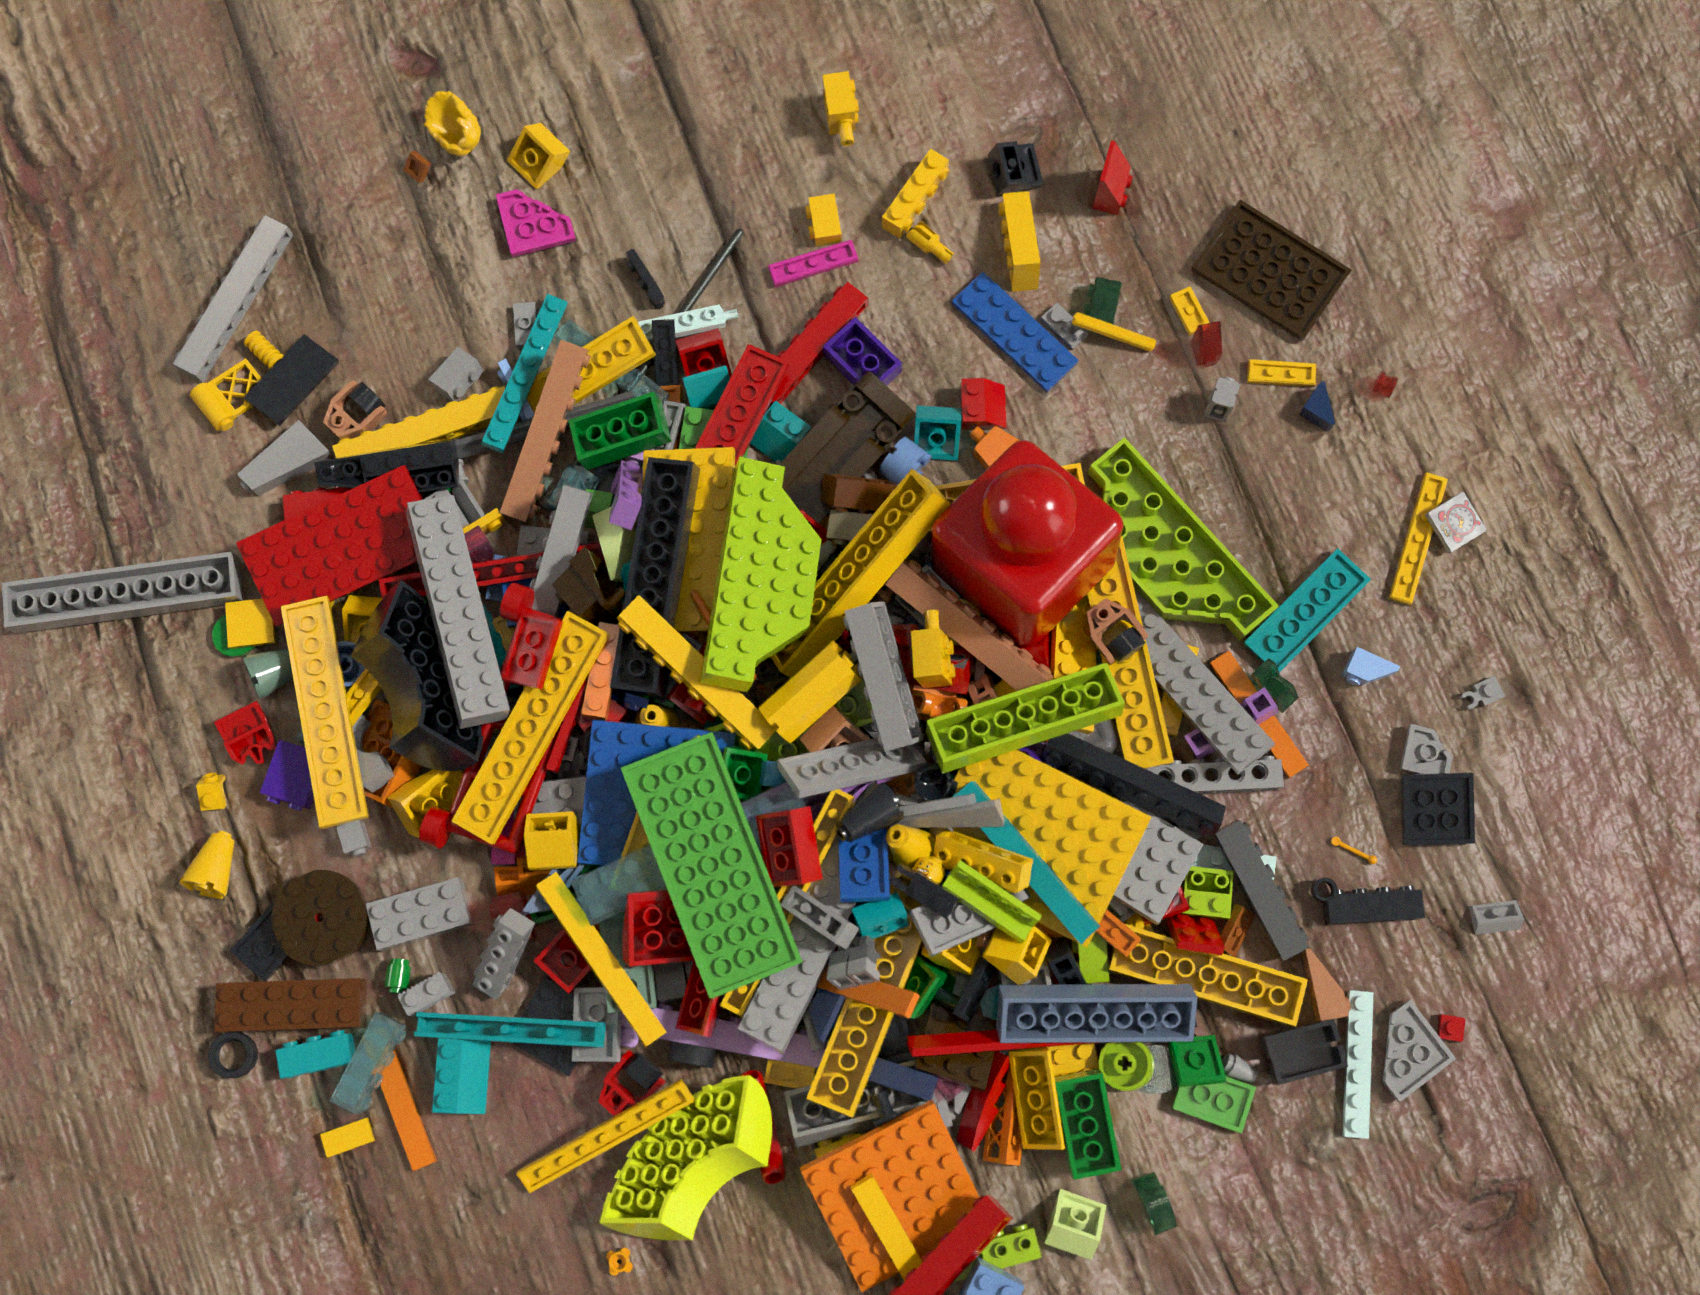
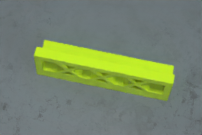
(991, 902)

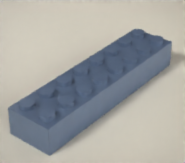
(1096, 1013)

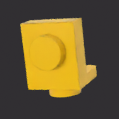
(211, 792)

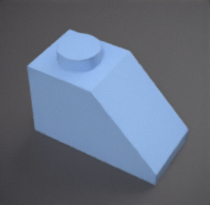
(1366, 668)

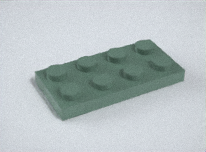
(641, 976)

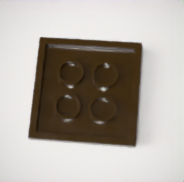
(960, 1068)

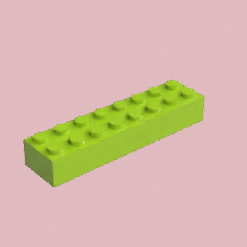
(1024, 717)

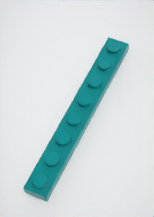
(524, 373)

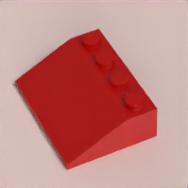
(653, 930)

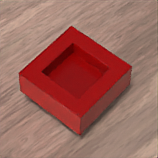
(1451, 1028)

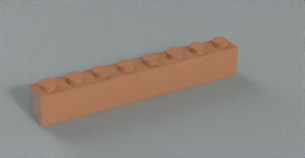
(544, 431)
(967, 627)

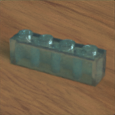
(368, 1063)

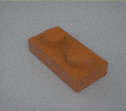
(1236, 929)

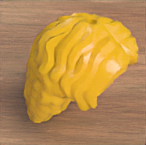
(451, 123)

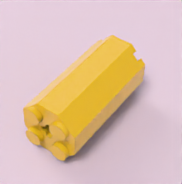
(811, 691)

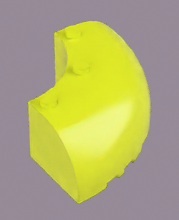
(689, 1159)

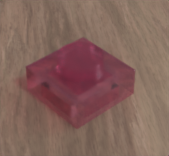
(948, 1089)

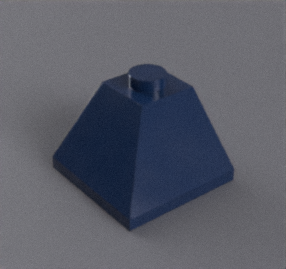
(824, 1012)

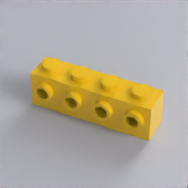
(915, 194)
(995, 863)

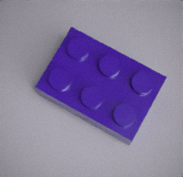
(859, 350)

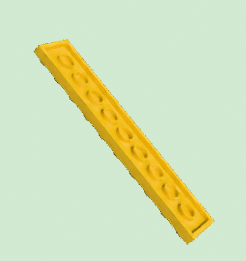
(324, 712)
(1142, 721)
(529, 731)

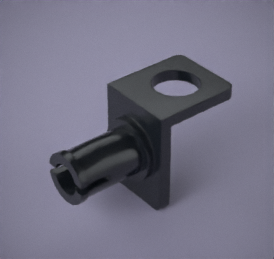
(884, 1108)

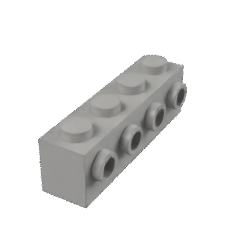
(502, 953)

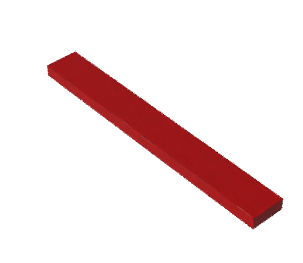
(968, 1042)

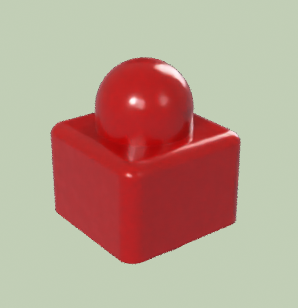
(1025, 542)

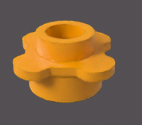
(625, 1266)

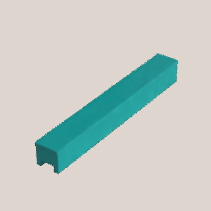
(1042, 877)
(510, 1029)

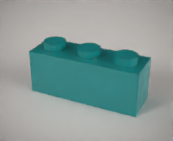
(315, 1054)

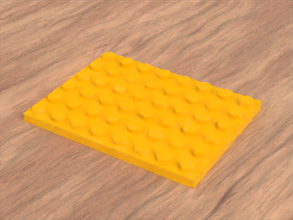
(1068, 823)

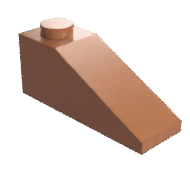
(1325, 993)

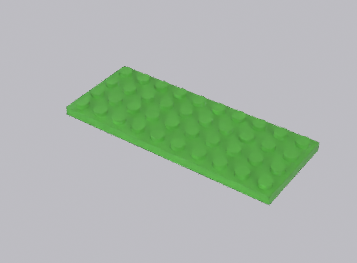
(711, 865)

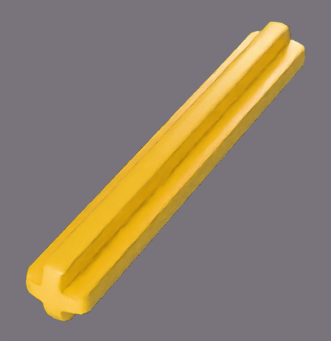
(1113, 331)

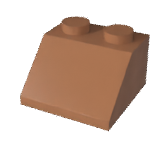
(831, 731)

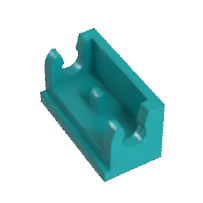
(880, 917)

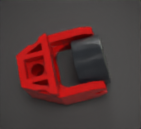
(641, 1070)

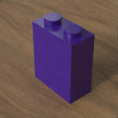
(289, 777)

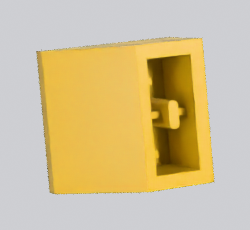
(551, 840)
(1014, 959)

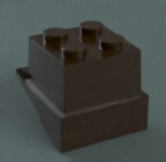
(588, 589)

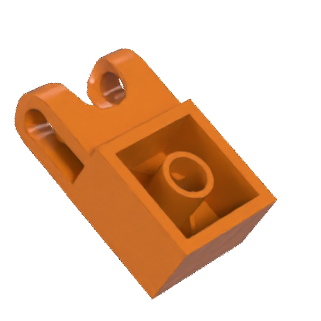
(934, 702)

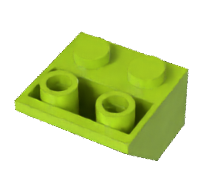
(1208, 892)

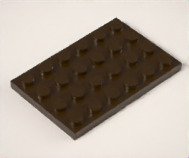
(1271, 270)

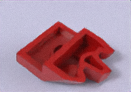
(246, 733)

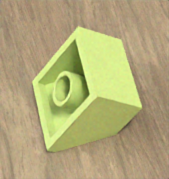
(1075, 1224)

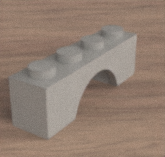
(373, 766)

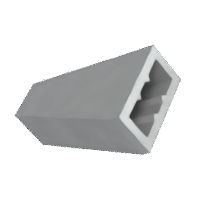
(283, 460)

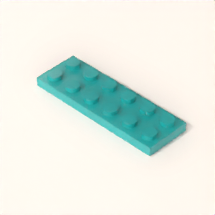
(1307, 610)

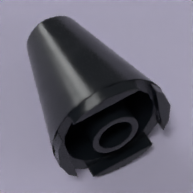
(869, 813)

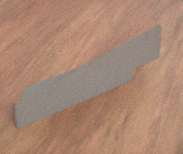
(953, 812)

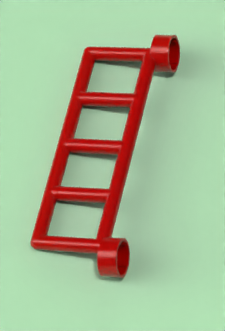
(438, 822)

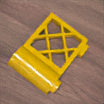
(213, 401)

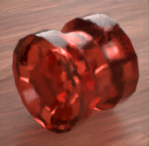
(1384, 384)

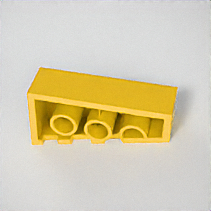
(1020, 241)

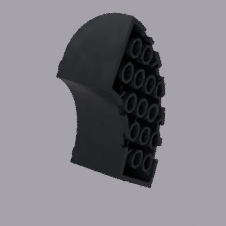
(406, 661)

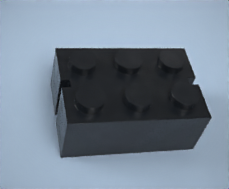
(1303, 1052)

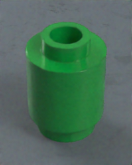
(397, 975)

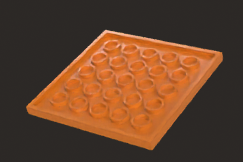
(916, 1173)

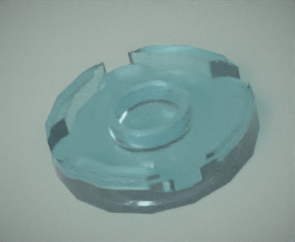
(1164, 1074)

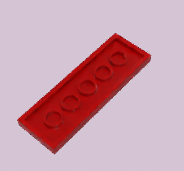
(744, 401)

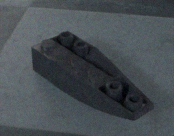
(430, 465)

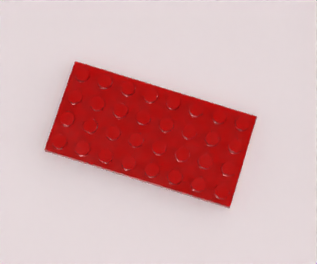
(334, 544)

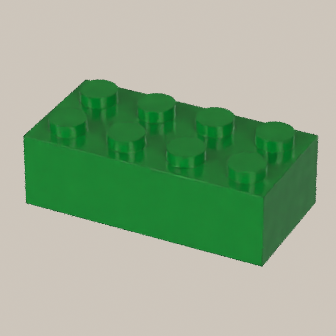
(619, 430)
(1087, 1124)

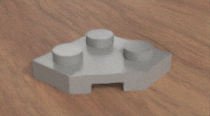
(1424, 752)

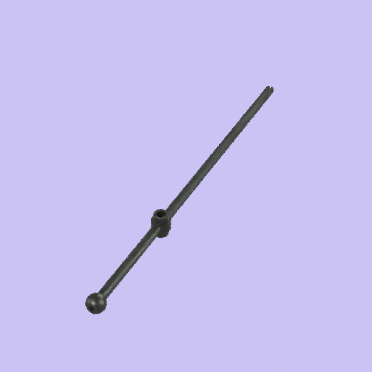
(687, 306)

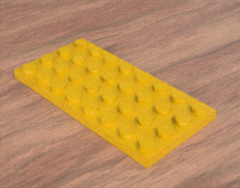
(706, 528)

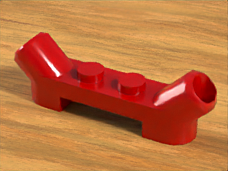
(775, 1169)

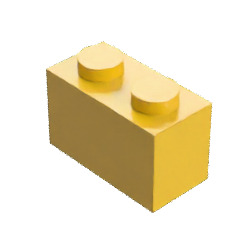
(824, 219)

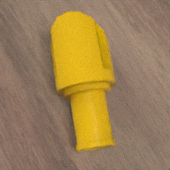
(929, 242)

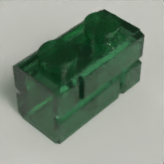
(1104, 299)

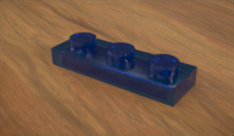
(629, 701)

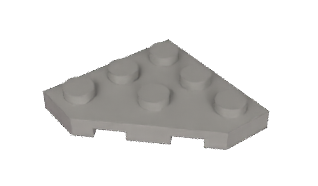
(1412, 1052)

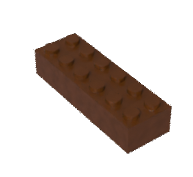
(290, 1005)

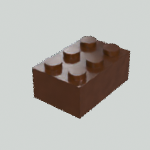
(855, 492)

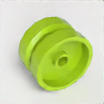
(1134, 1077)

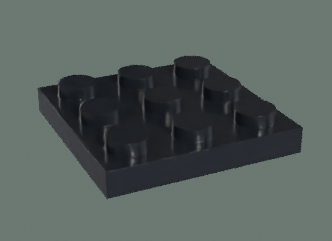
(1438, 808)
(552, 1003)

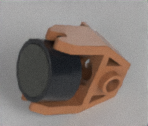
(341, 423)
(1123, 645)

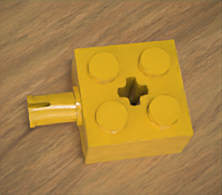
(841, 105)
(932, 653)

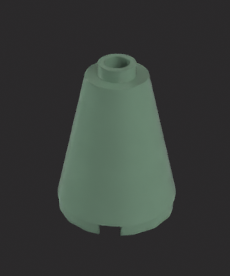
(268, 670)

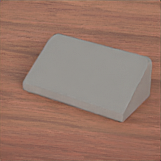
(467, 502)
(1496, 917)

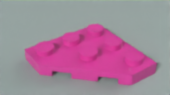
(532, 224)

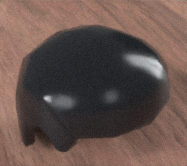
(930, 782)

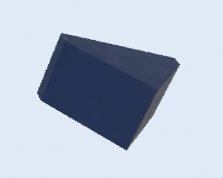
(1319, 409)

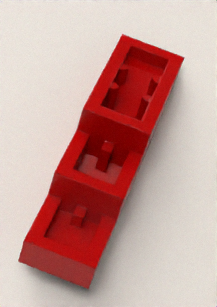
(980, 1105)

